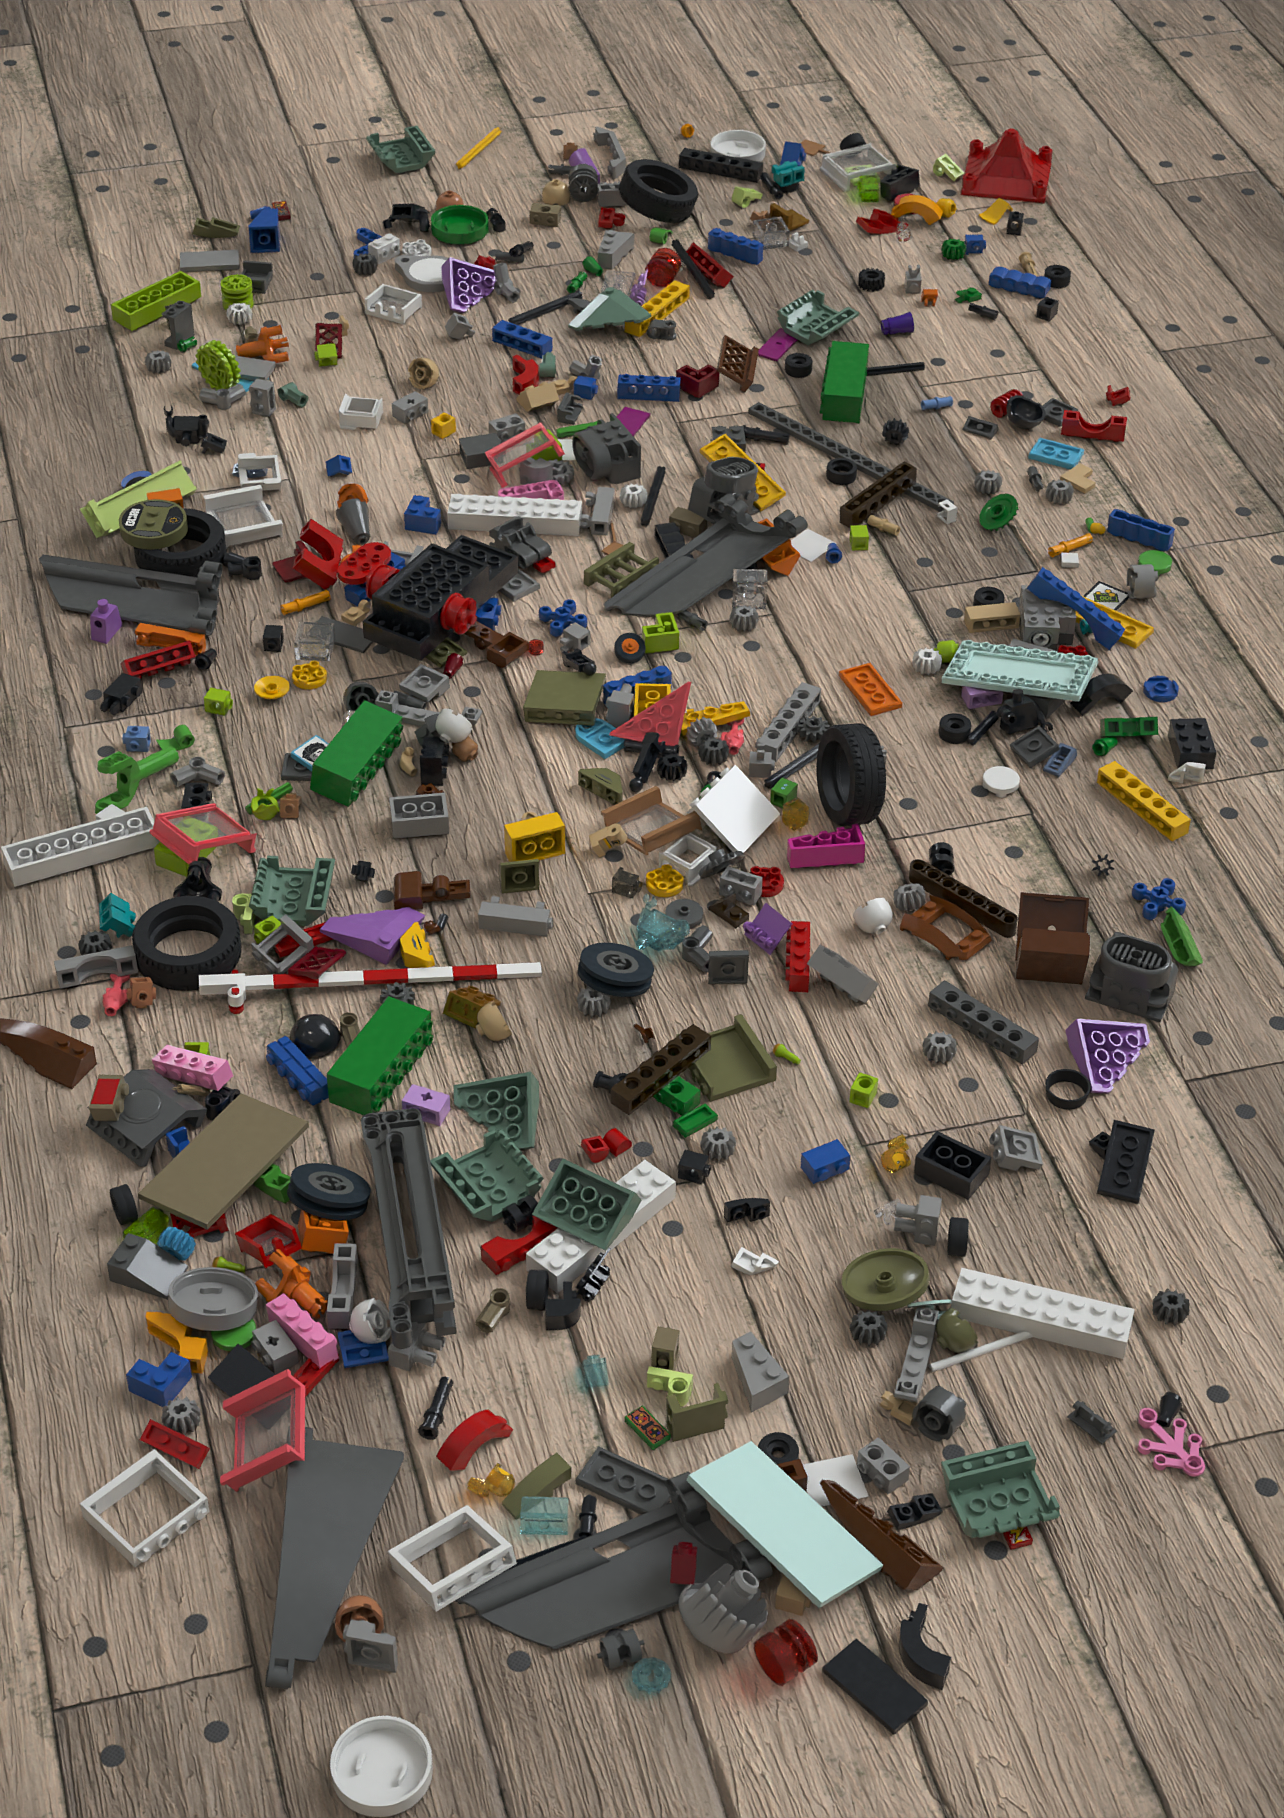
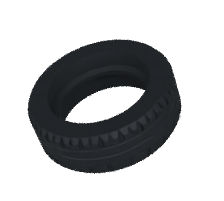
(670, 206)
(201, 528)
(851, 774)
(180, 915)

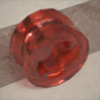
(536, 647)

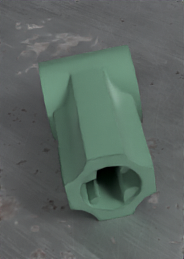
(548, 365)
(291, 393)

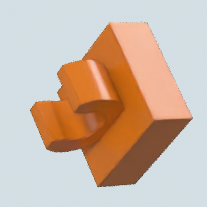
(929, 295)

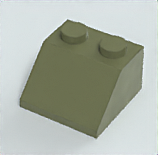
(519, 876)

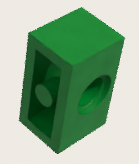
(679, 1096)

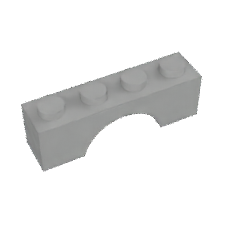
(115, 961)
(343, 1286)

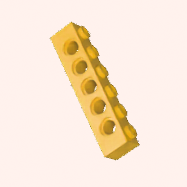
(660, 306)
(1143, 801)

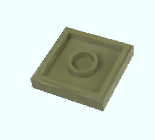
(443, 650)

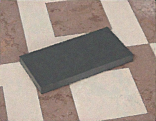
(623, 1482)

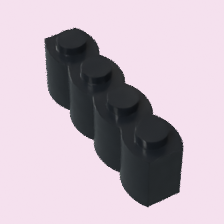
(669, 538)

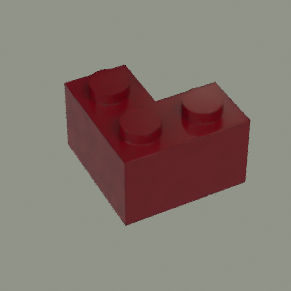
(698, 381)

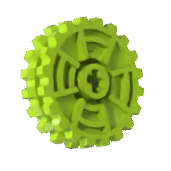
(218, 365)

